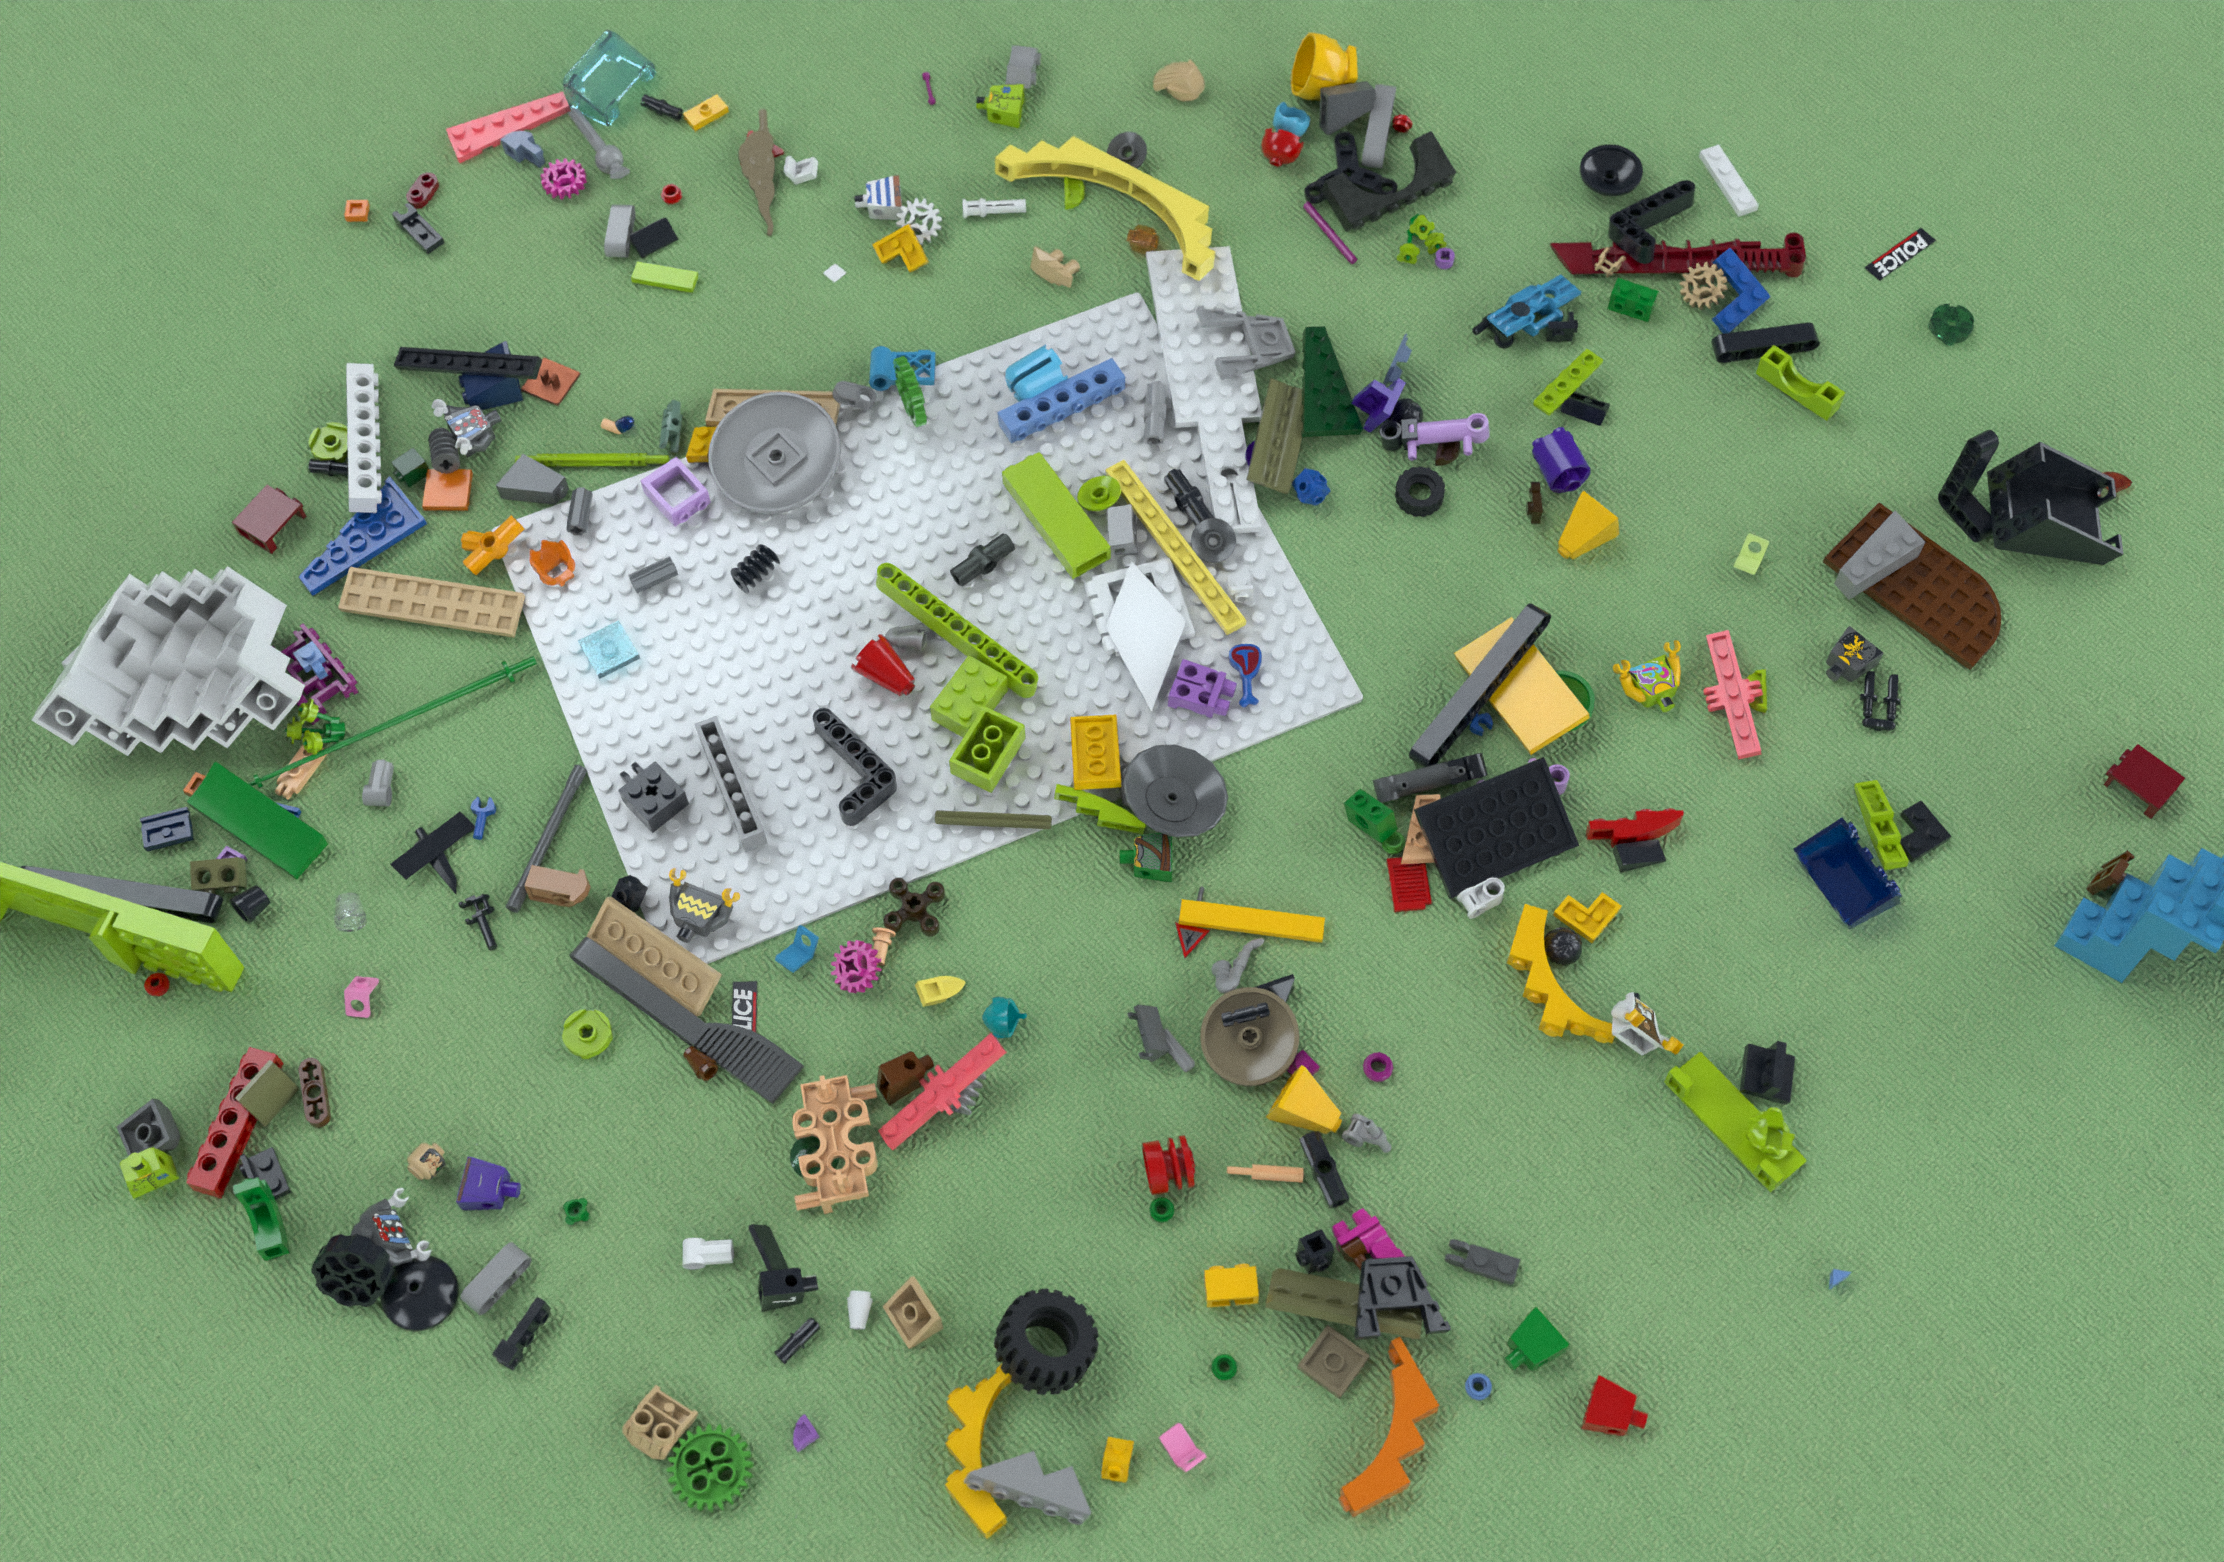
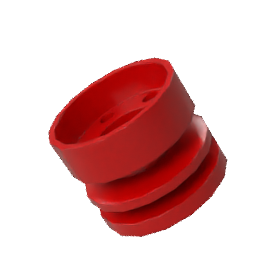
(1168, 1164)

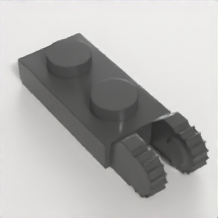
(1484, 1262)

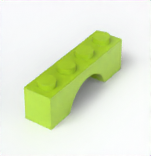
(1779, 371)

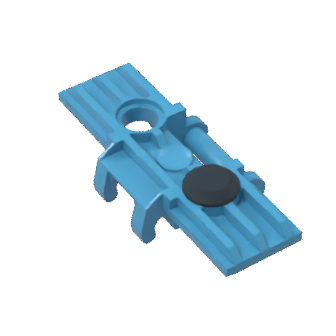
(1521, 307)

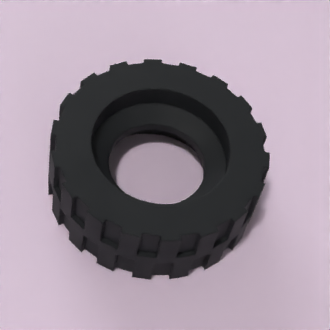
(1420, 476)

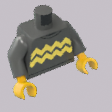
(698, 909)

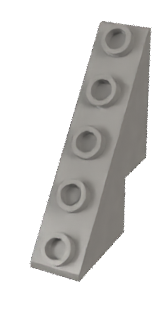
(1025, 1483)

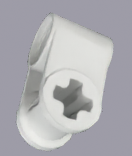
(1478, 900)

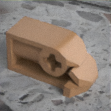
(557, 886)

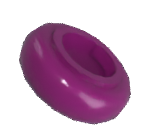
(1378, 1076)

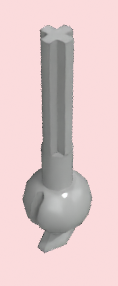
(607, 157)

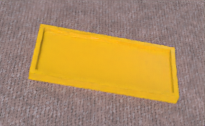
(1531, 697)

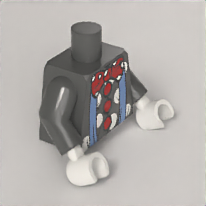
(469, 426)
(385, 1230)

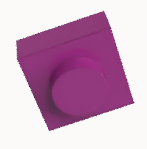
(1304, 1059)

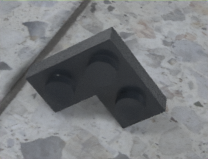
(1927, 832)

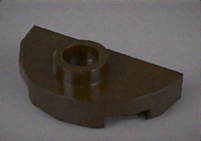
(1447, 453)

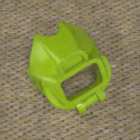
(1757, 1132)

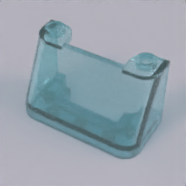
(605, 76)

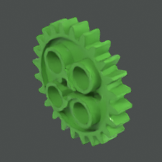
(909, 391)
(716, 1490)

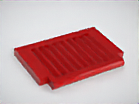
(1408, 885)

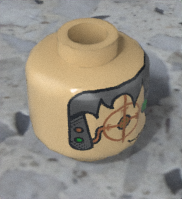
(426, 1161)

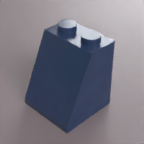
(490, 390)

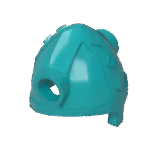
(1002, 1017)

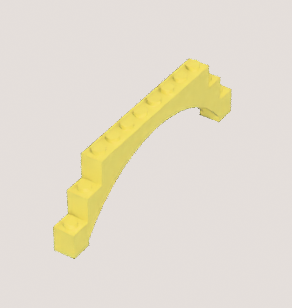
(1083, 161)

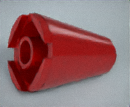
(884, 667)

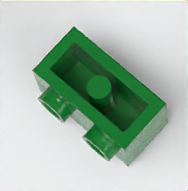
(1632, 300)

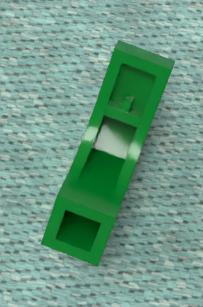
(264, 1217)

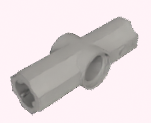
(1155, 413)

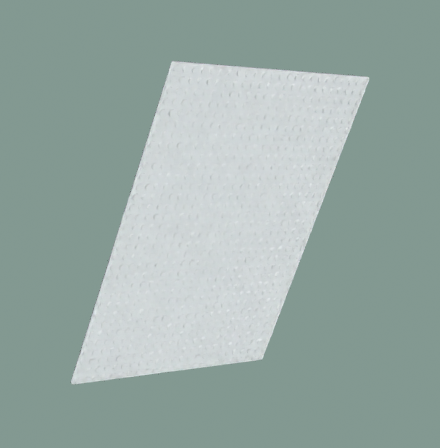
(791, 641)

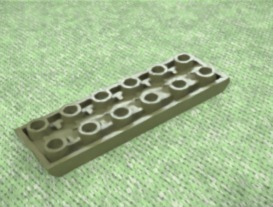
(1277, 438)
(1333, 1302)

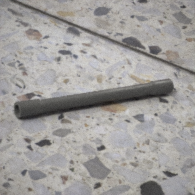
(572, 785)

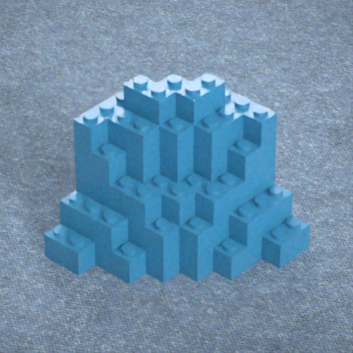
(2165, 914)

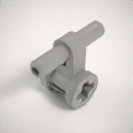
(1365, 1130)

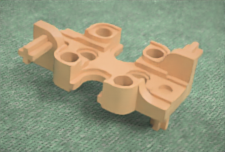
(832, 1183)

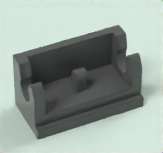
(1151, 1032)

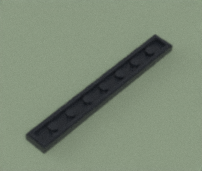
(468, 363)

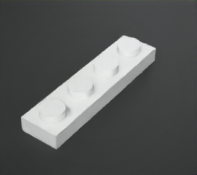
(1728, 180)

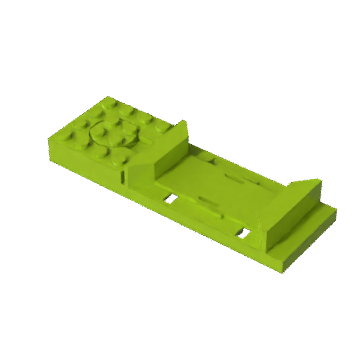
(125, 930)

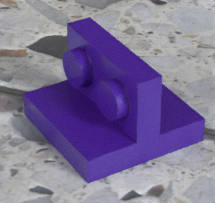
(1378, 401)

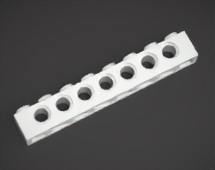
(361, 438)

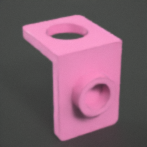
(359, 990)
(1181, 1447)

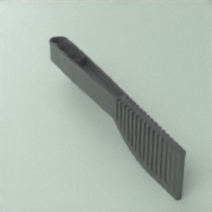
(735, 1049)

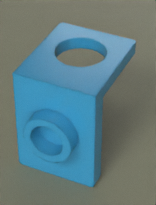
(798, 953)

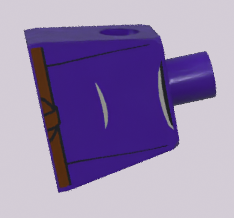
(485, 1186)

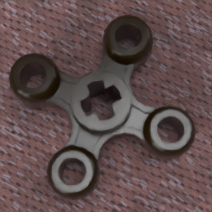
(920, 901)

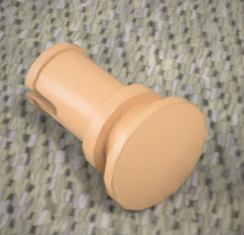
(881, 942)

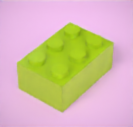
(966, 694)
(987, 749)

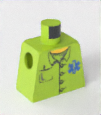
(1004, 104)
(148, 1171)

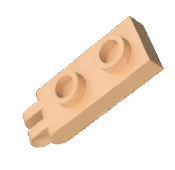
(296, 778)

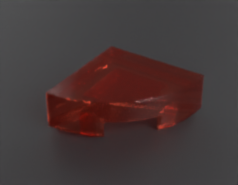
(2120, 480)

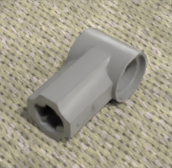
(378, 790)

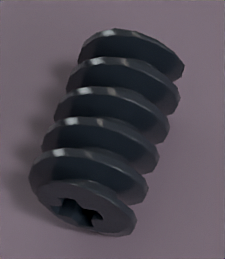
(753, 566)

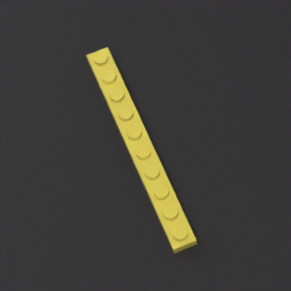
(1177, 548)

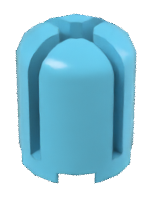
(1034, 373)

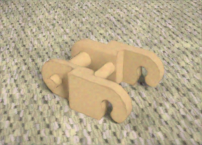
(1614, 267)

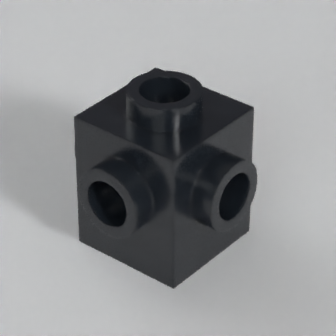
(1314, 1252)

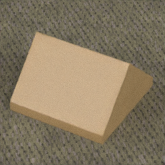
(913, 1313)

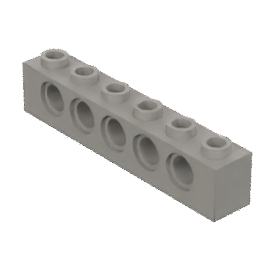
(731, 784)

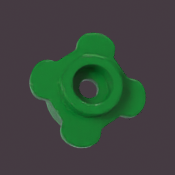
(576, 1204)

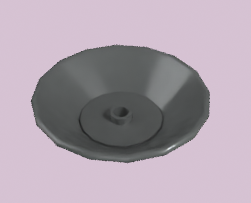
(1180, 775)

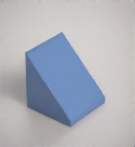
(1837, 1276)

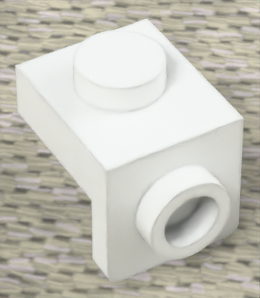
(801, 170)

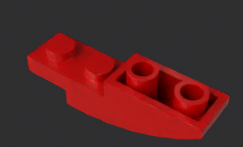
(1644, 826)

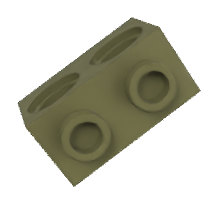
(218, 870)

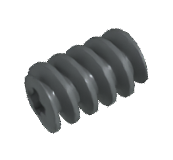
(443, 451)

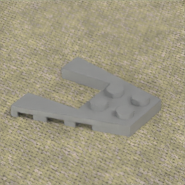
(1264, 334)

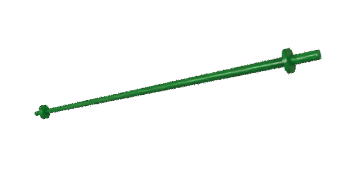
(499, 675)

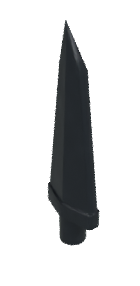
(440, 864)

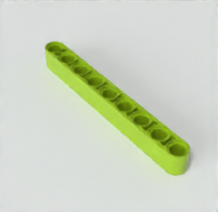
(952, 620)

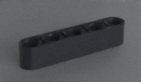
(1755, 343)

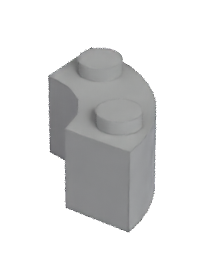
(1023, 66)

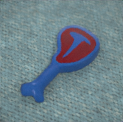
(1247, 661)

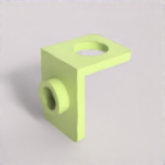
(1748, 560)

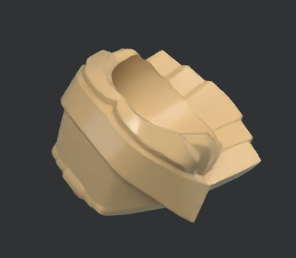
(1180, 80)

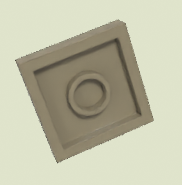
(1333, 1361)

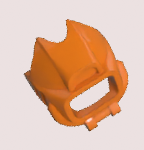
(548, 558)

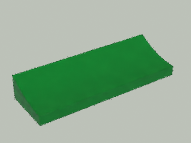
(257, 821)

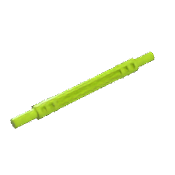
(598, 459)

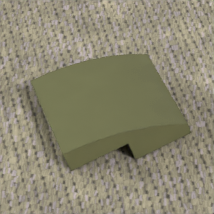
(267, 1093)

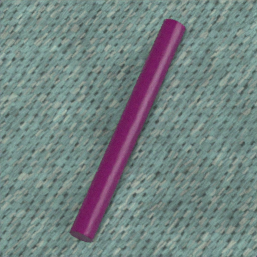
(1330, 233)

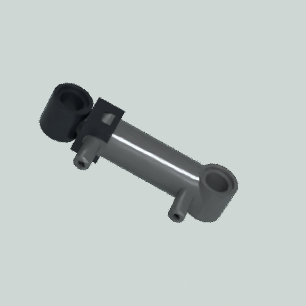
(1430, 777)

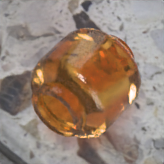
(1143, 239)

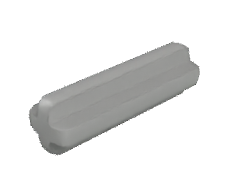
(1178, 1052)

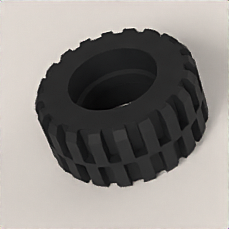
(1029, 1365)

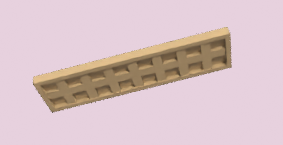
(431, 602)

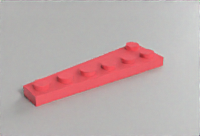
(474, 136)

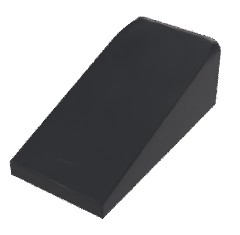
(1638, 854)

